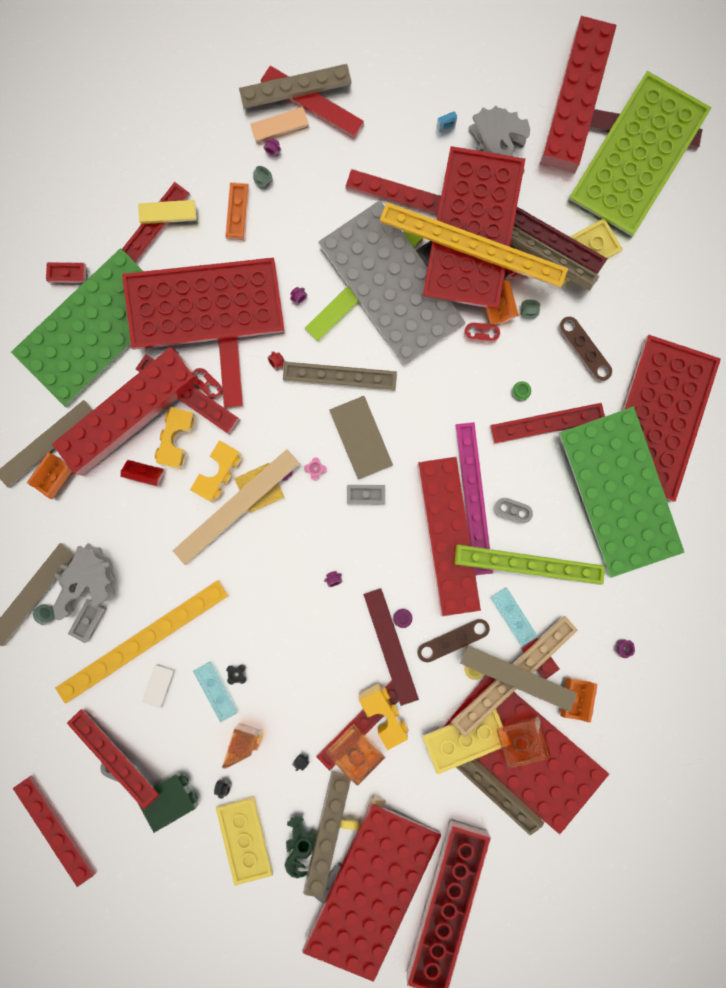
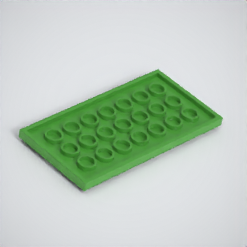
(81, 333)
(621, 492)

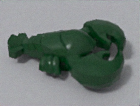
(301, 847)

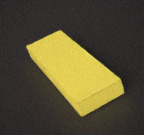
(167, 211)

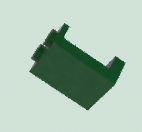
(172, 803)

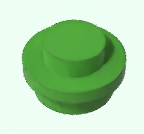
(521, 390)

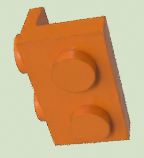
(507, 306)
(50, 475)
(584, 701)

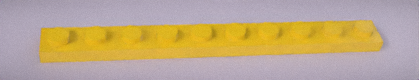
(473, 245)
(141, 641)

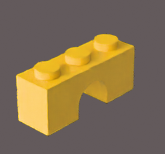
(176, 422)
(211, 486)
(376, 701)

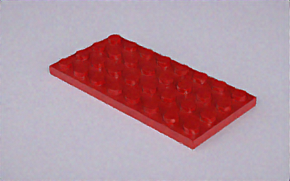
(480, 198)
(202, 303)
(670, 400)
(551, 787)
(371, 892)

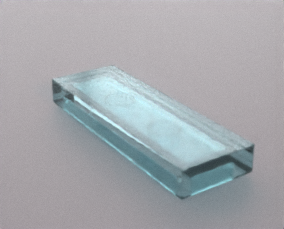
(513, 616)
(215, 691)

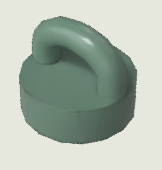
(261, 176)
(530, 308)
(43, 614)

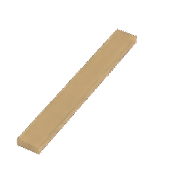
(236, 507)
(499, 691)

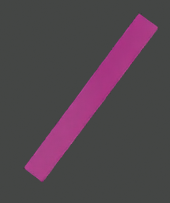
(472, 488)

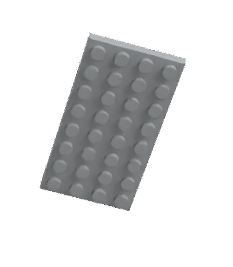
(390, 283)

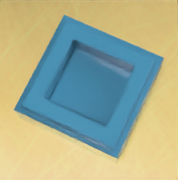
(446, 121)

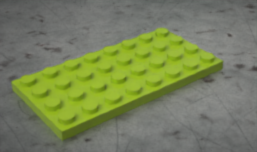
(640, 153)

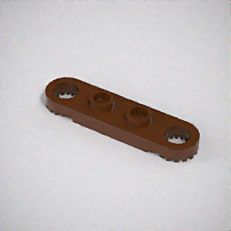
(585, 349)
(453, 640)

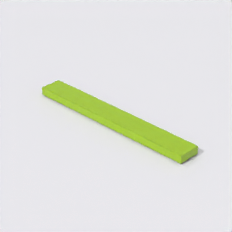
(341, 305)
(529, 564)

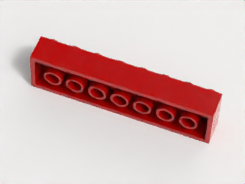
(578, 94)
(125, 412)
(446, 529)
(448, 907)

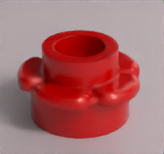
(276, 360)

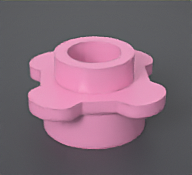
(315, 463)

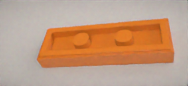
(237, 211)

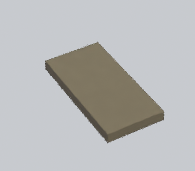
(361, 437)

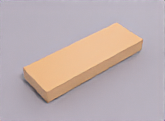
(279, 124)

